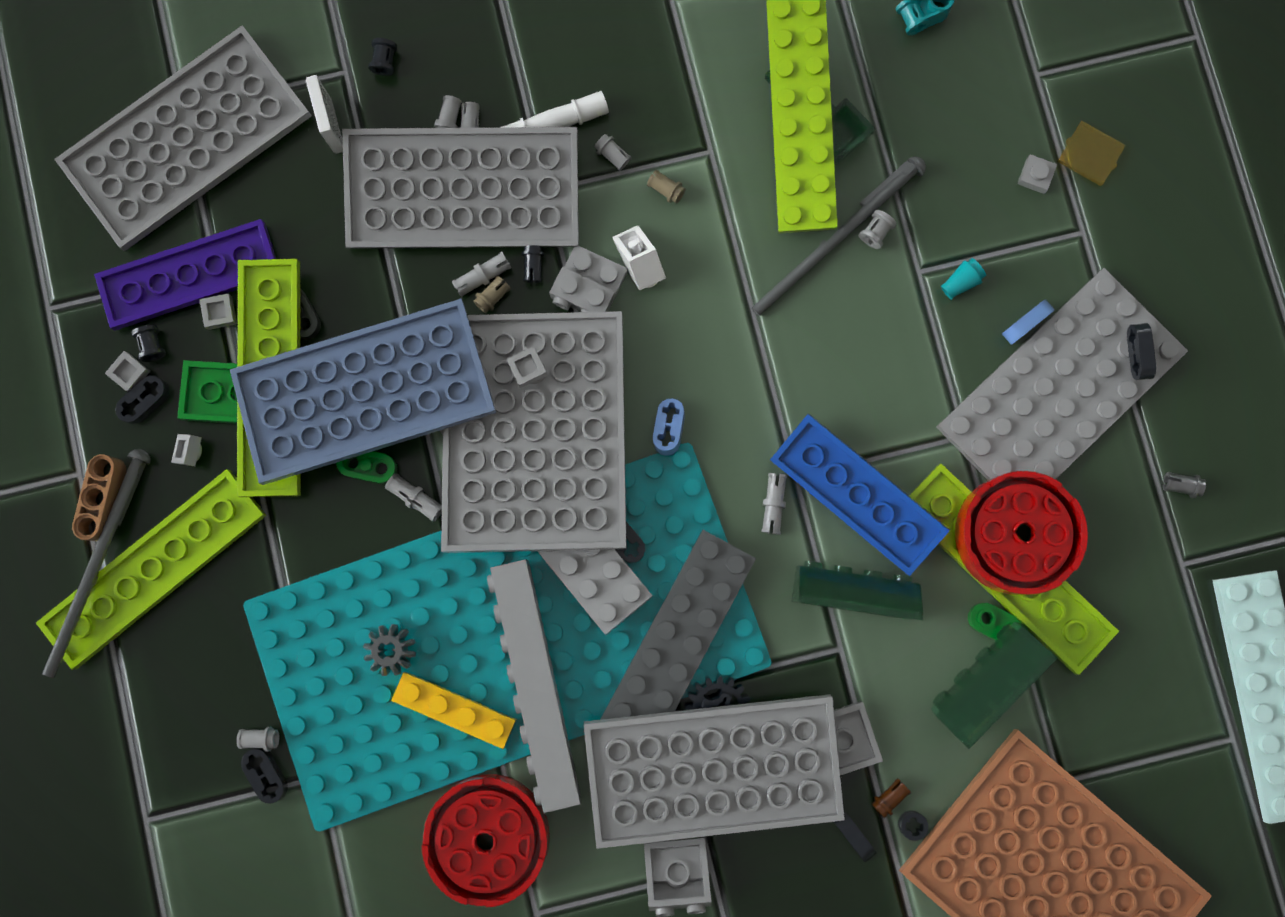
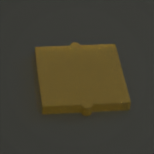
(1091, 153)

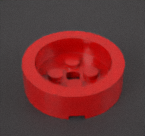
(994, 551)
(519, 834)

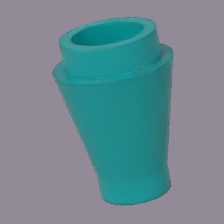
(964, 278)

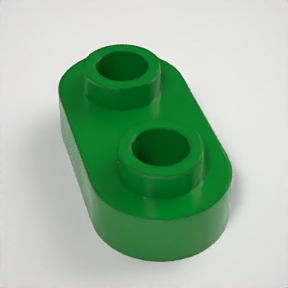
(368, 467)
(998, 619)

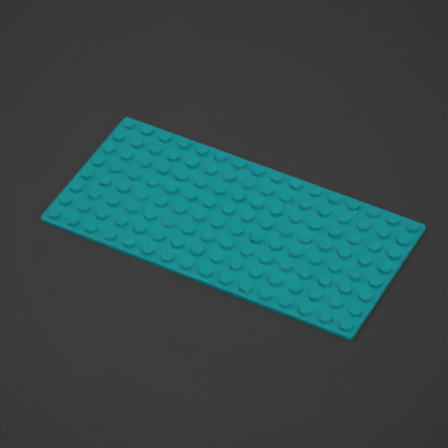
(367, 752)

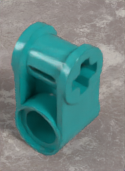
(922, 13)

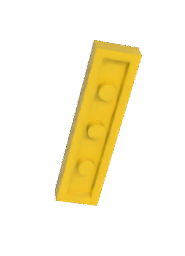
(453, 710)

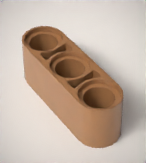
(93, 484)

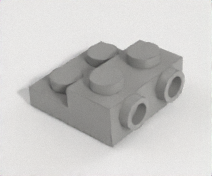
(587, 282)
(677, 876)

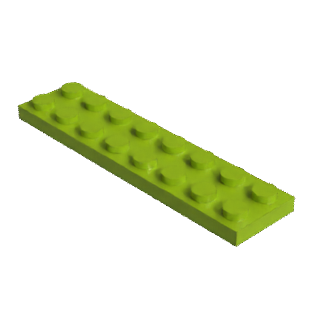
(801, 115)
(265, 328)
(155, 567)
(1056, 617)

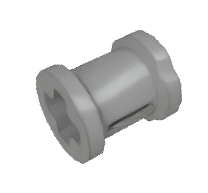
(877, 229)

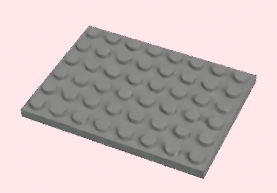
(553, 453)

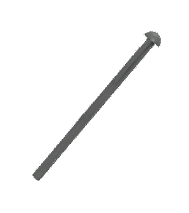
(912, 167)
(89, 579)

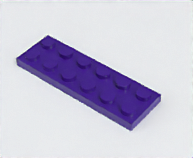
(180, 275)

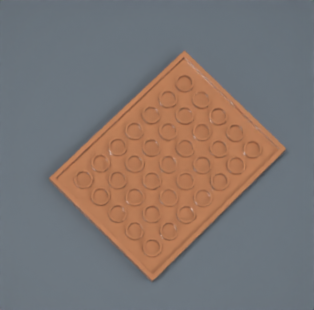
(1043, 846)

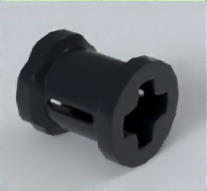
(382, 57)
(148, 343)

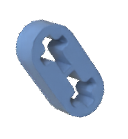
(1028, 321)
(662, 426)

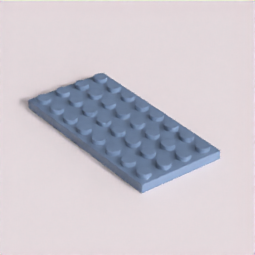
(361, 391)

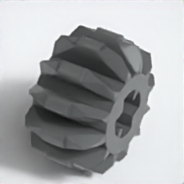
(387, 638)

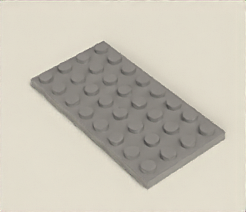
(182, 138)
(461, 187)
(1059, 386)
(713, 771)

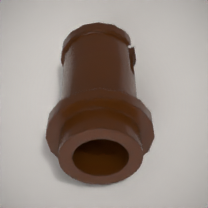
(890, 798)

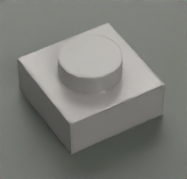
(1037, 174)
(218, 311)
(527, 367)
(127, 371)
(187, 450)

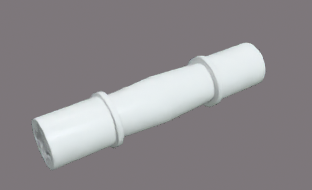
(569, 114)

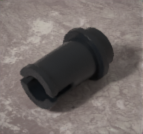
(532, 263)

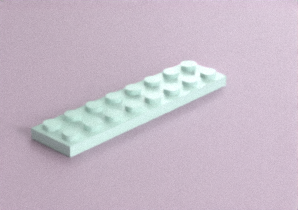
(1255, 642)

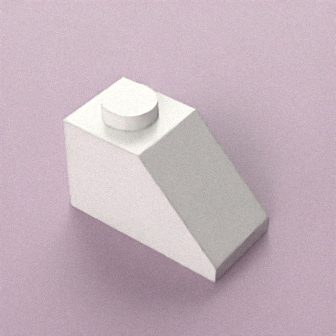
(639, 257)

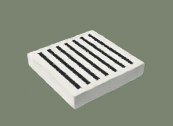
(324, 114)

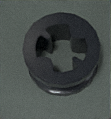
(904, 818)

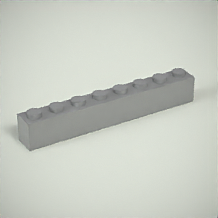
(535, 685)

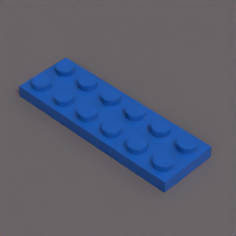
(859, 494)

